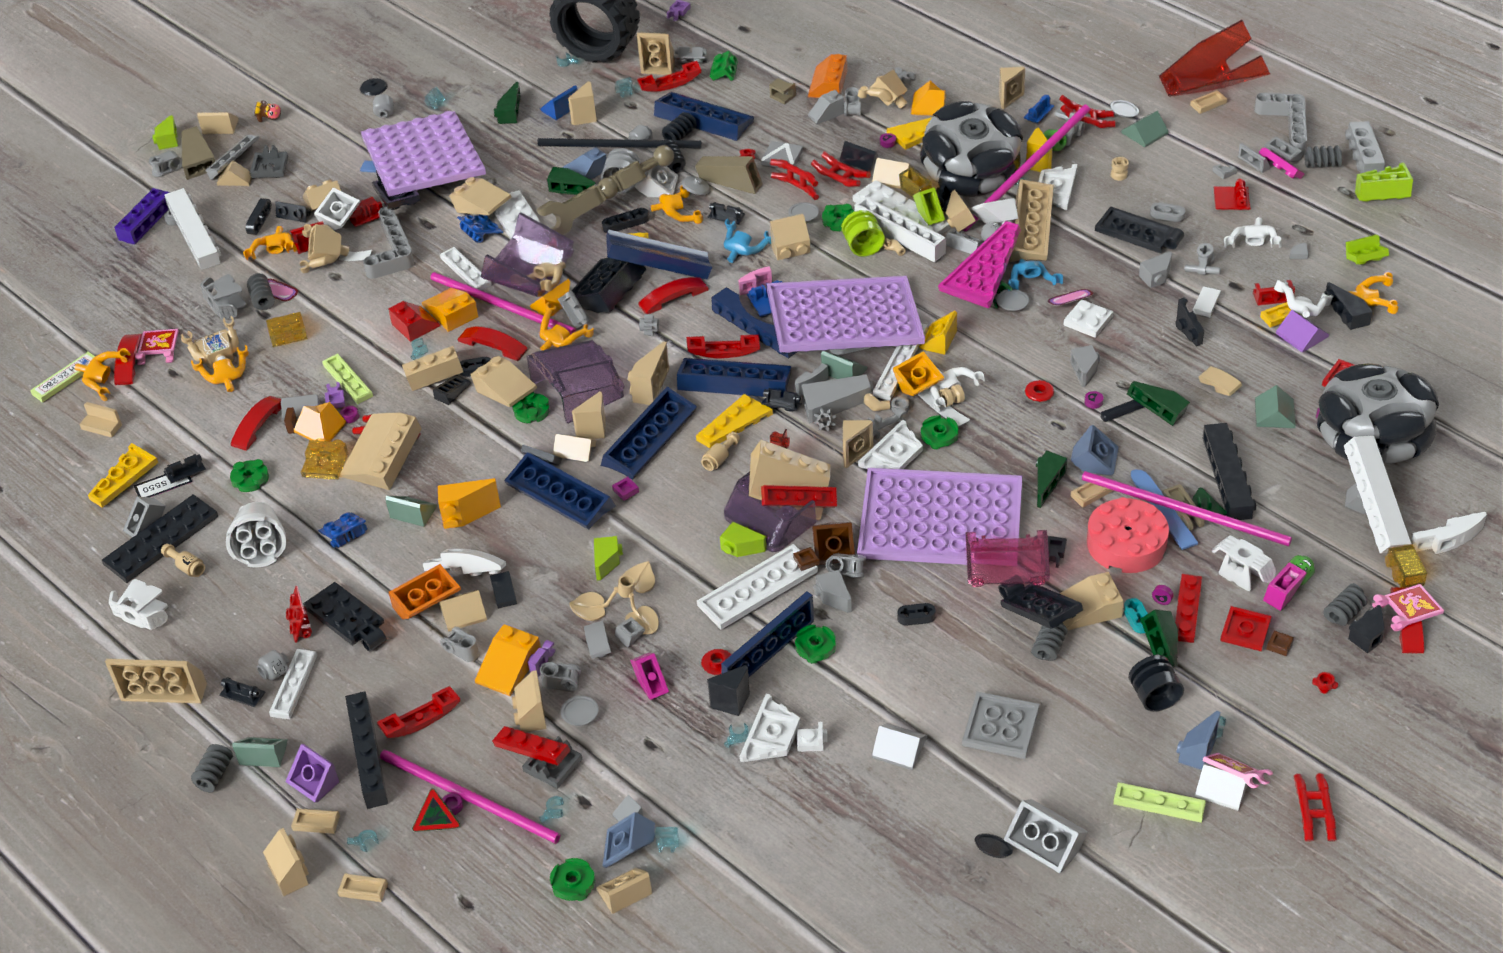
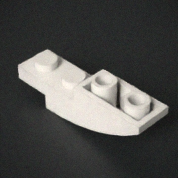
(1454, 534)
(470, 561)

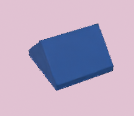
(559, 105)

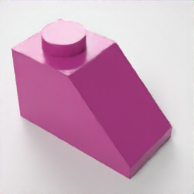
(1284, 586)
(649, 675)

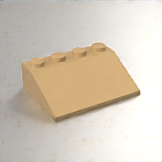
(382, 449)
(784, 467)
(157, 680)

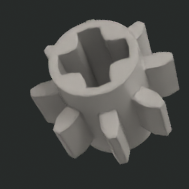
(649, 324)
(826, 414)

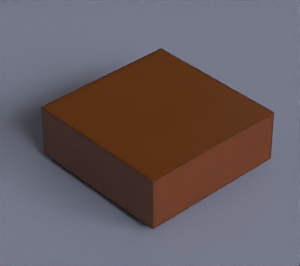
(290, 420)
(806, 558)
(1280, 643)

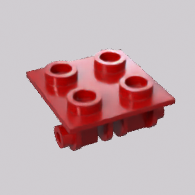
(1232, 197)
(366, 211)
(298, 617)

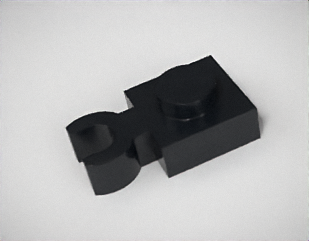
(1056, 549)

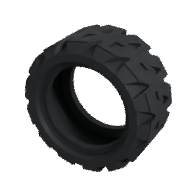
(587, 42)

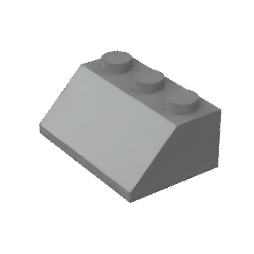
(1045, 835)

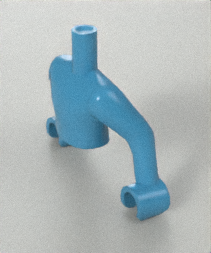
(740, 242)
(1032, 269)

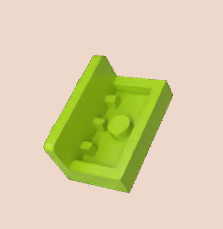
(1365, 249)

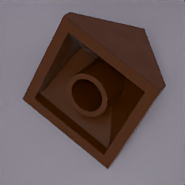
(832, 539)

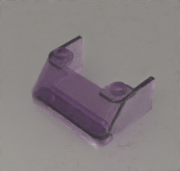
(778, 526)

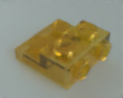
(286, 329)
(324, 459)

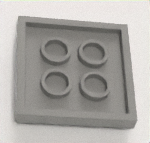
(1000, 725)

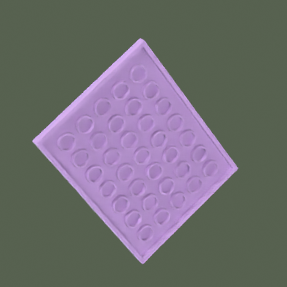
(422, 153)
(844, 314)
(928, 513)

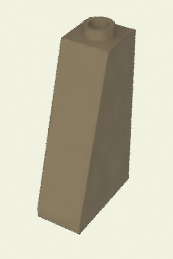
(195, 153)
(730, 171)

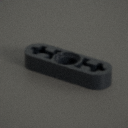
(258, 216)
(635, 217)

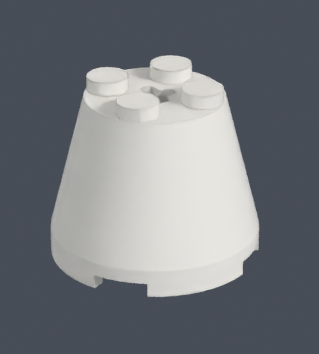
(256, 535)

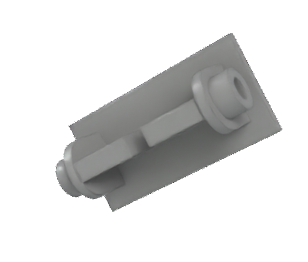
(696, 55)
(573, 309)

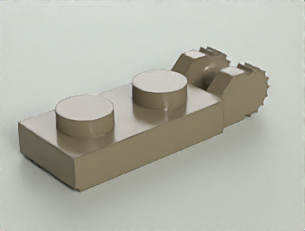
(1178, 493)

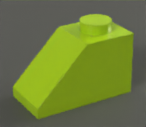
(166, 134)
(929, 206)
(742, 541)
(606, 555)

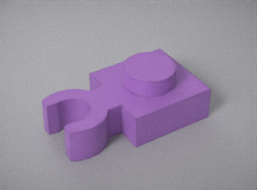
(678, 8)
(335, 396)
(541, 656)

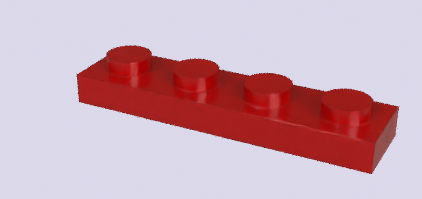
(798, 496)
(1188, 607)
(531, 745)

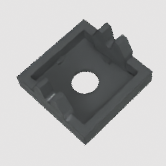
(265, 159)
(556, 776)

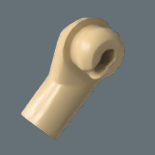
(894, 245)
(874, 404)

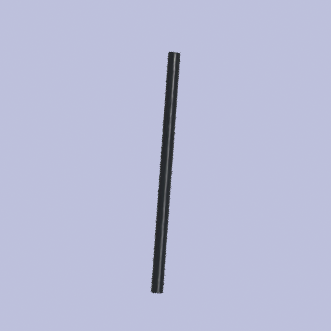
(614, 143)

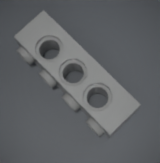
(1364, 147)

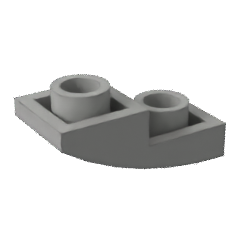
(818, 375)
(597, 639)

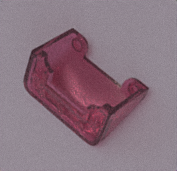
(1007, 560)

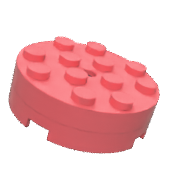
(1127, 535)

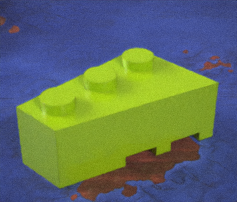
(1384, 184)

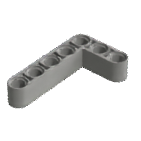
(1286, 105)
(393, 260)

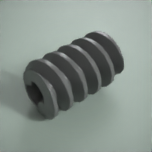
(1323, 156)
(260, 291)
(1346, 605)
(1049, 642)
(211, 767)

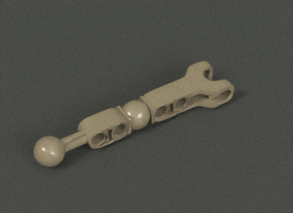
(606, 189)

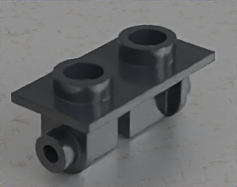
(943, 196)
(292, 211)
(719, 213)
(789, 401)
(179, 471)
(241, 692)

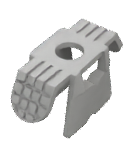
(227, 299)

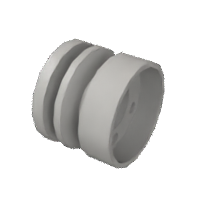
(617, 160)

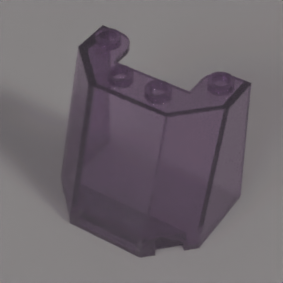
(527, 248)
(577, 374)

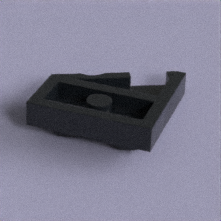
(1188, 323)

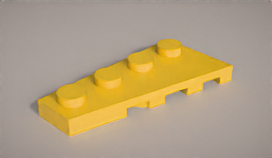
(910, 133)
(733, 419)
(125, 473)

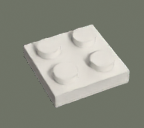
(1088, 318)

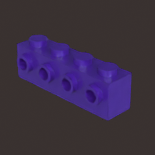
(142, 217)

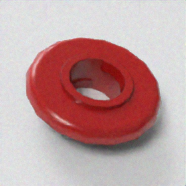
(1039, 385)
(712, 667)

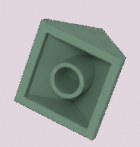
(1146, 129)
(841, 367)
(1275, 409)
(409, 509)
(260, 751)

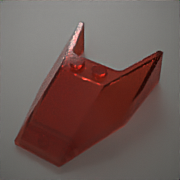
(1206, 64)

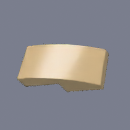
(1222, 381)

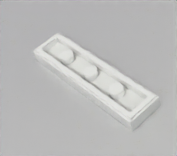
(464, 269)
(293, 684)

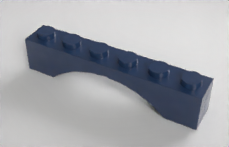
(728, 305)

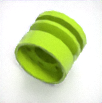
(863, 233)

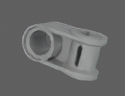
(852, 102)
(165, 162)
(850, 564)
(461, 645)
(559, 676)

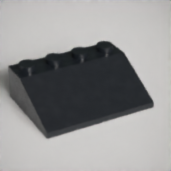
(607, 284)

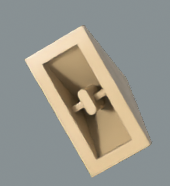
(234, 175)

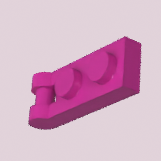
(1281, 163)

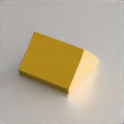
(1035, 141)
(940, 334)

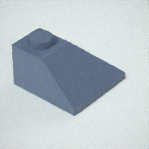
(589, 164)
(1095, 452)
(1199, 742)
(627, 838)

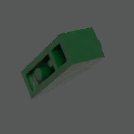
(508, 105)
(567, 181)
(1160, 401)
(1050, 471)
(1162, 634)

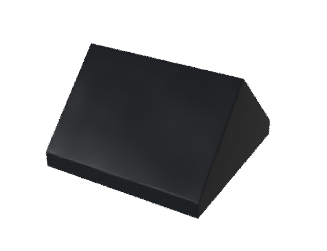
(858, 156)
(729, 690)

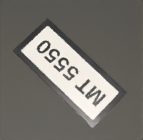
(158, 485)

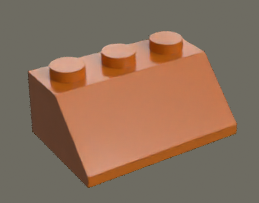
(829, 75)
(423, 592)

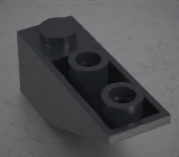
(1350, 308)

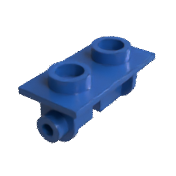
(1039, 110)

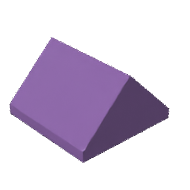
(1300, 332)
(312, 774)

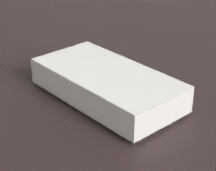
(1206, 301)

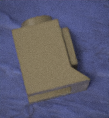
(782, 91)

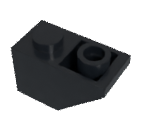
(1368, 630)

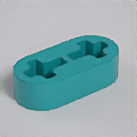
(1133, 616)

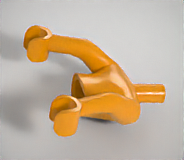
(674, 202)
(274, 243)
(1371, 296)
(558, 335)
(224, 370)
(99, 373)

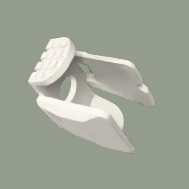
(1248, 558)
(144, 610)

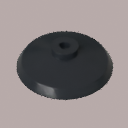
(373, 87)
(993, 845)

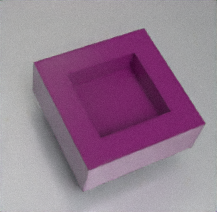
(625, 488)

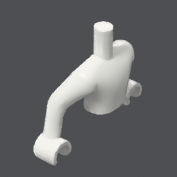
(1254, 234)
(1302, 304)
(950, 380)

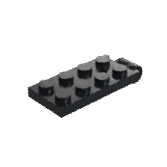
(395, 201)
(1138, 230)
(1038, 604)
(339, 609)

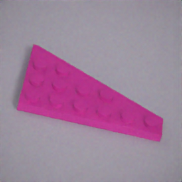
(982, 271)

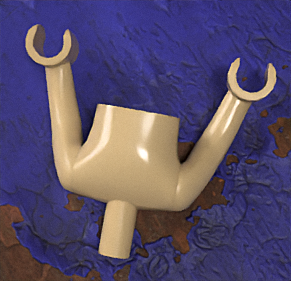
(548, 270)

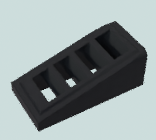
(445, 394)

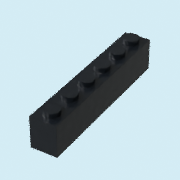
(1228, 471)
(366, 750)

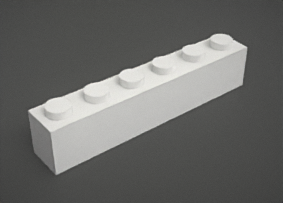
(192, 228)
(905, 231)
(1376, 493)

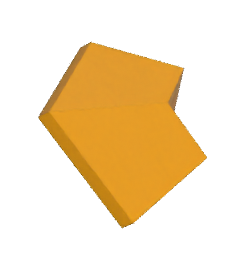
(928, 99)
(551, 297)
(917, 374)
(319, 422)

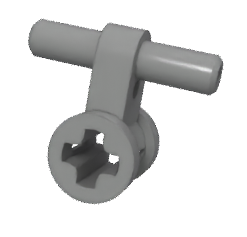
(1077, 129)
(1205, 258)

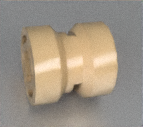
(1119, 168)
(952, 395)

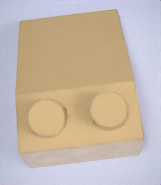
(655, 53)
(478, 197)
(649, 375)
(502, 381)
(1099, 601)

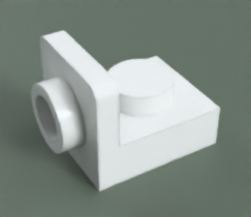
(811, 738)

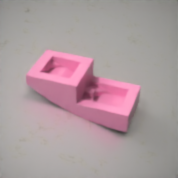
(754, 279)

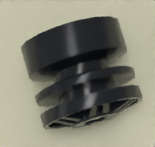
(1156, 683)

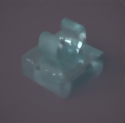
(624, 85)
(434, 98)
(667, 838)

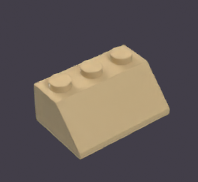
(432, 368)

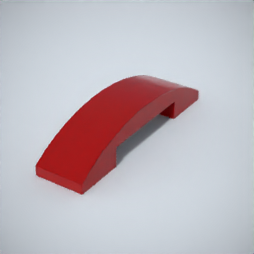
(672, 80)
(653, 301)
(495, 339)
(723, 349)
(124, 371)
(253, 420)
(1411, 635)
(420, 717)

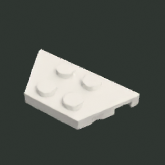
(1063, 183)
(894, 450)
(771, 732)

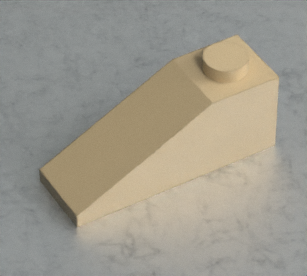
(958, 213)

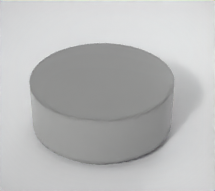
(899, 402)

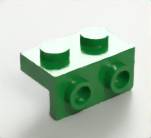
(724, 65)

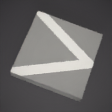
(782, 151)

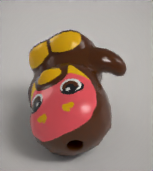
(269, 111)

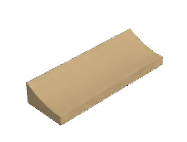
(1034, 219)

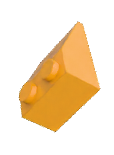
(452, 308)
(467, 501)
(507, 659)

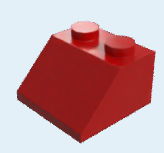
(411, 320)

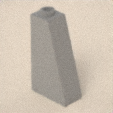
(834, 394)

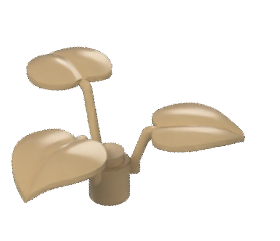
(639, 578)

